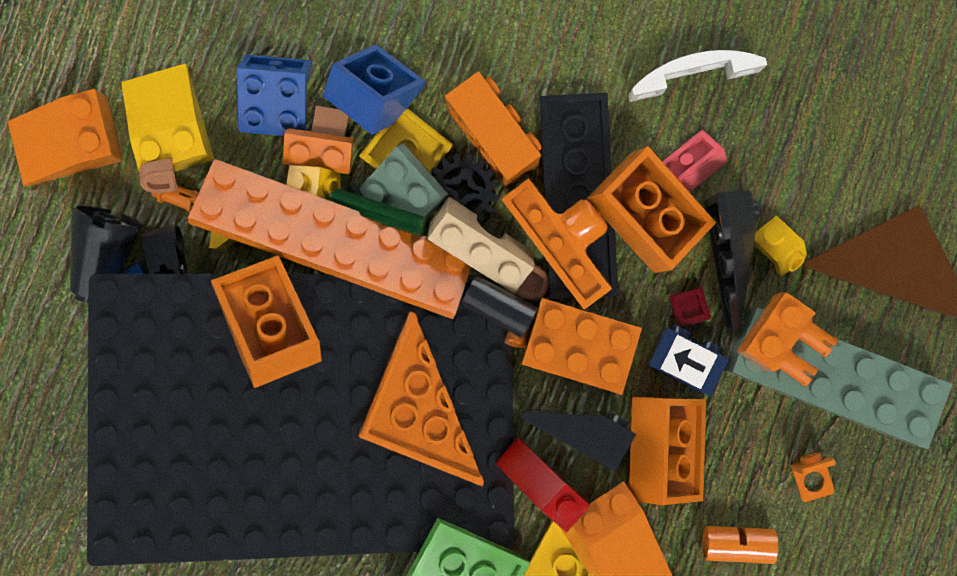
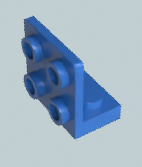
(272, 94)

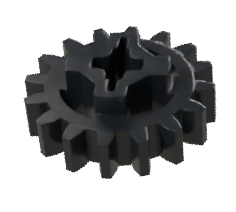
(466, 174)

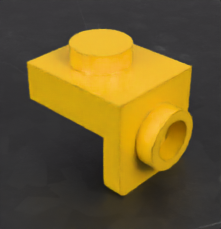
(314, 180)
(781, 246)

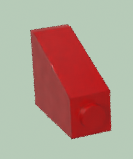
(542, 485)

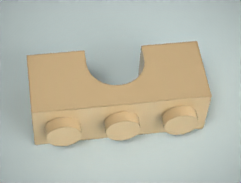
(461, 235)

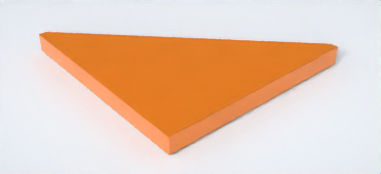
(415, 411)

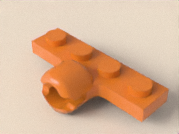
(563, 239)

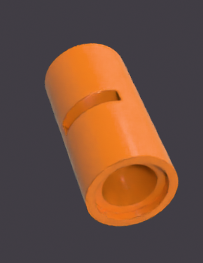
(740, 544)

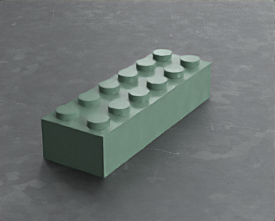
(855, 387)

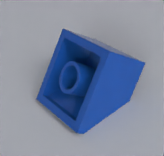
(372, 88)

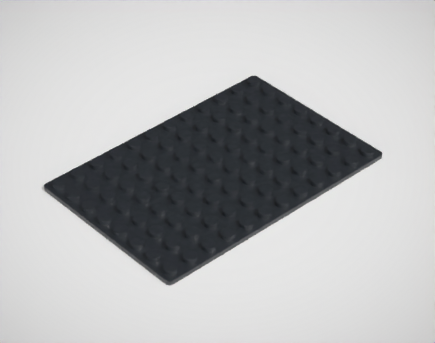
(218, 470)

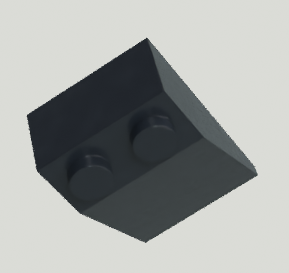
(589, 432)

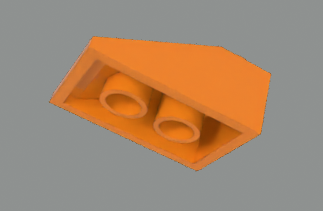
(65, 137)
(267, 321)
(617, 538)

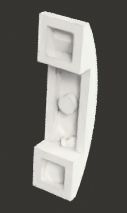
(734, 63)

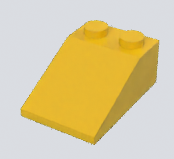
(166, 119)

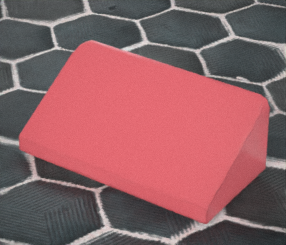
(696, 160)

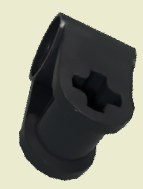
(164, 250)

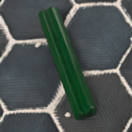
(380, 212)

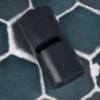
(499, 306)

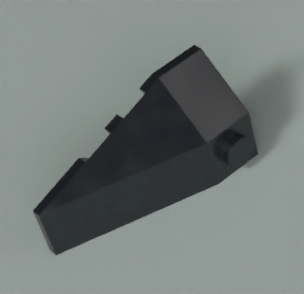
(732, 249)

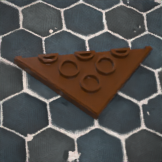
(897, 261)

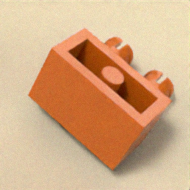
(776, 332)

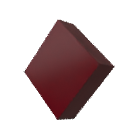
(689, 307)

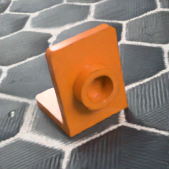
(813, 463)

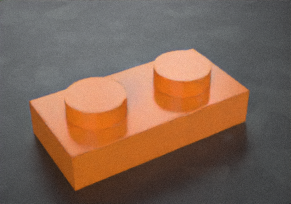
(318, 150)

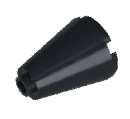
(98, 245)

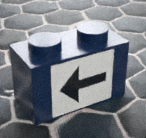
(686, 360)

